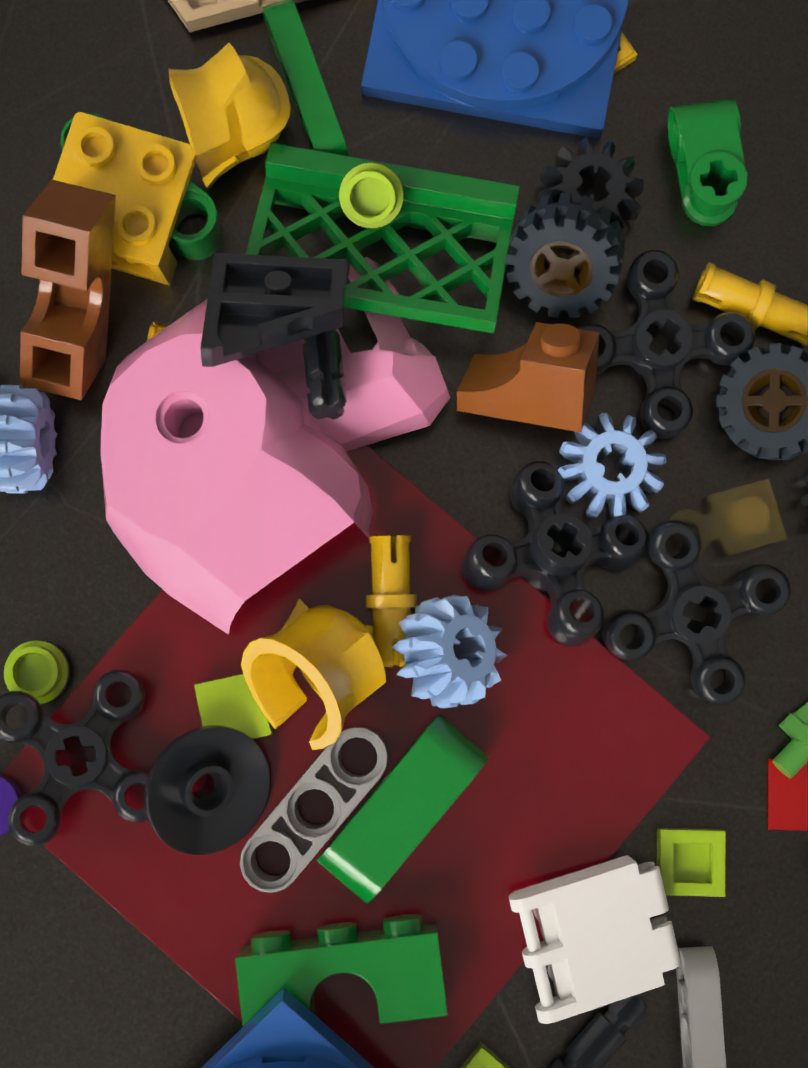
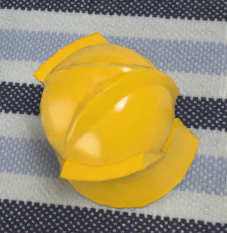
(230, 109)
(332, 654)

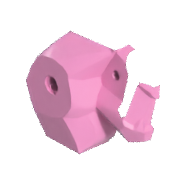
(225, 470)

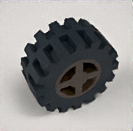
(564, 279)
(770, 379)

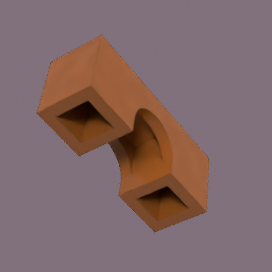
(70, 252)

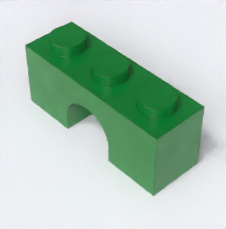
(396, 961)

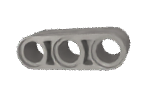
(297, 835)

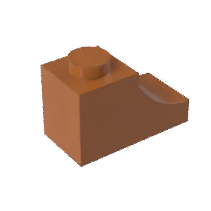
(540, 383)

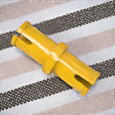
(755, 301)
(390, 594)

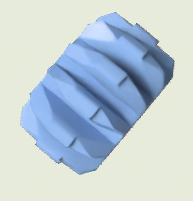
(25, 439)
(631, 460)
(449, 651)

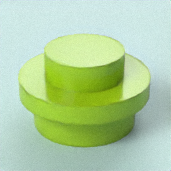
(371, 195)
(38, 670)

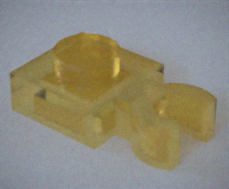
(737, 519)

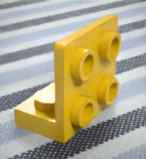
(149, 185)

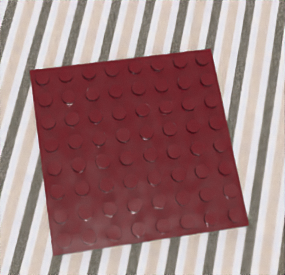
(568, 777)

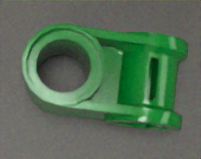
(708, 150)

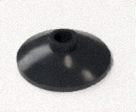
(226, 804)

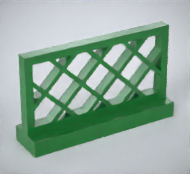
(433, 201)

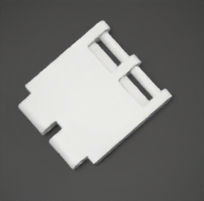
(596, 936)

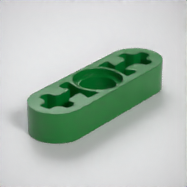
(303, 78)

